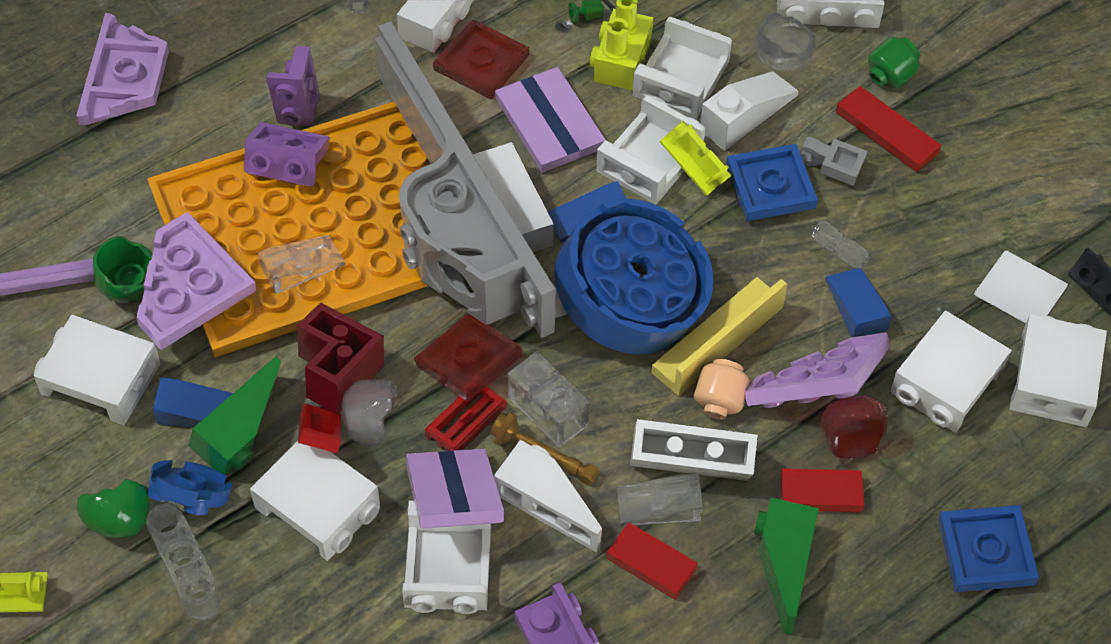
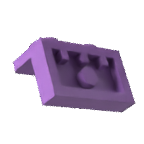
(296, 90)
(284, 153)
(554, 620)

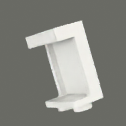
(683, 67)
(639, 158)
(98, 367)
(1059, 370)
(949, 371)
(317, 497)
(446, 567)

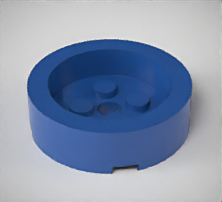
(611, 298)

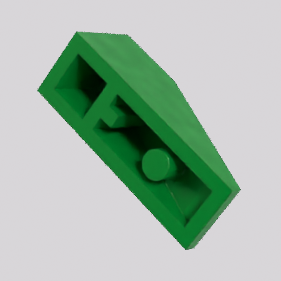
(229, 431)
(784, 552)

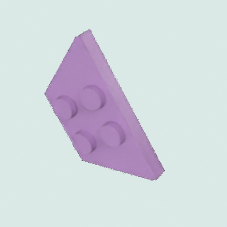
(122, 73)

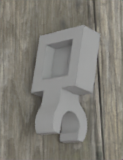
(837, 161)

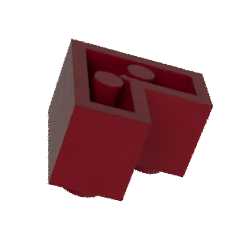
(337, 354)

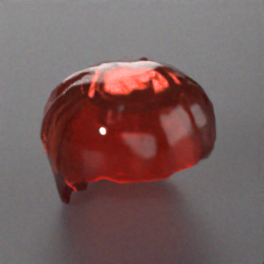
(854, 426)

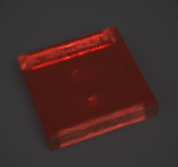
(481, 58)
(468, 357)

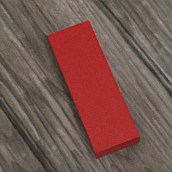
(888, 128)

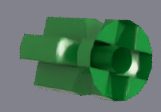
(589, 10)

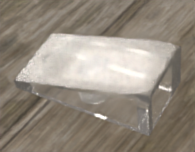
(299, 262)
(661, 500)

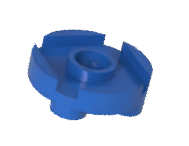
(192, 486)

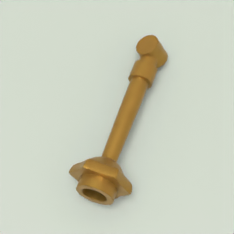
(507, 429)

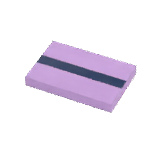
(549, 119)
(454, 488)

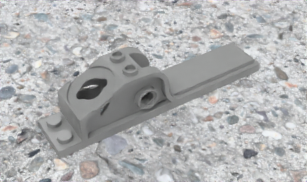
(453, 212)

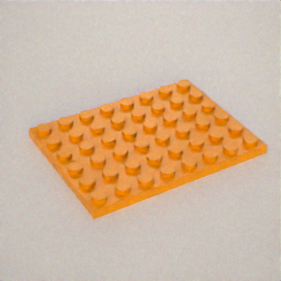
(350, 202)

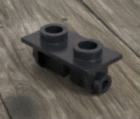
(1094, 278)

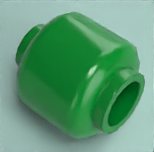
(893, 62)

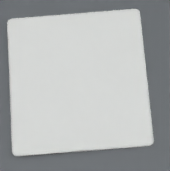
(1020, 288)

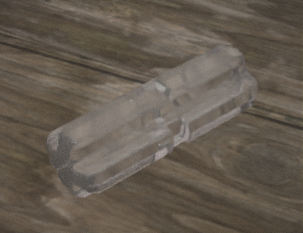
(834, 241)

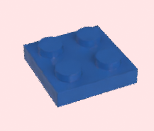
(771, 182)
(988, 548)

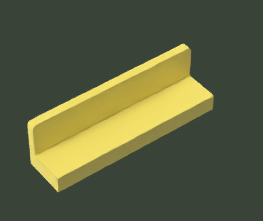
(719, 334)

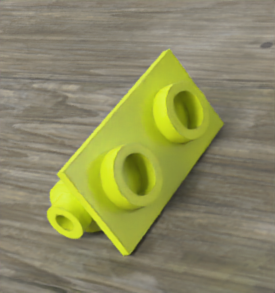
(695, 157)
(23, 591)

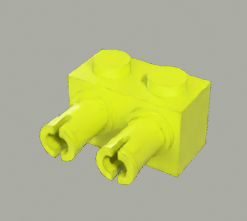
(622, 45)

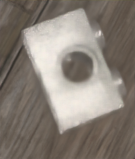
(548, 399)

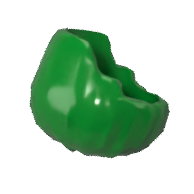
(121, 269)
(116, 511)

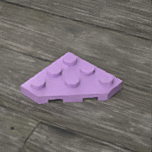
(188, 282)
(837, 373)

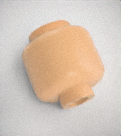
(721, 388)

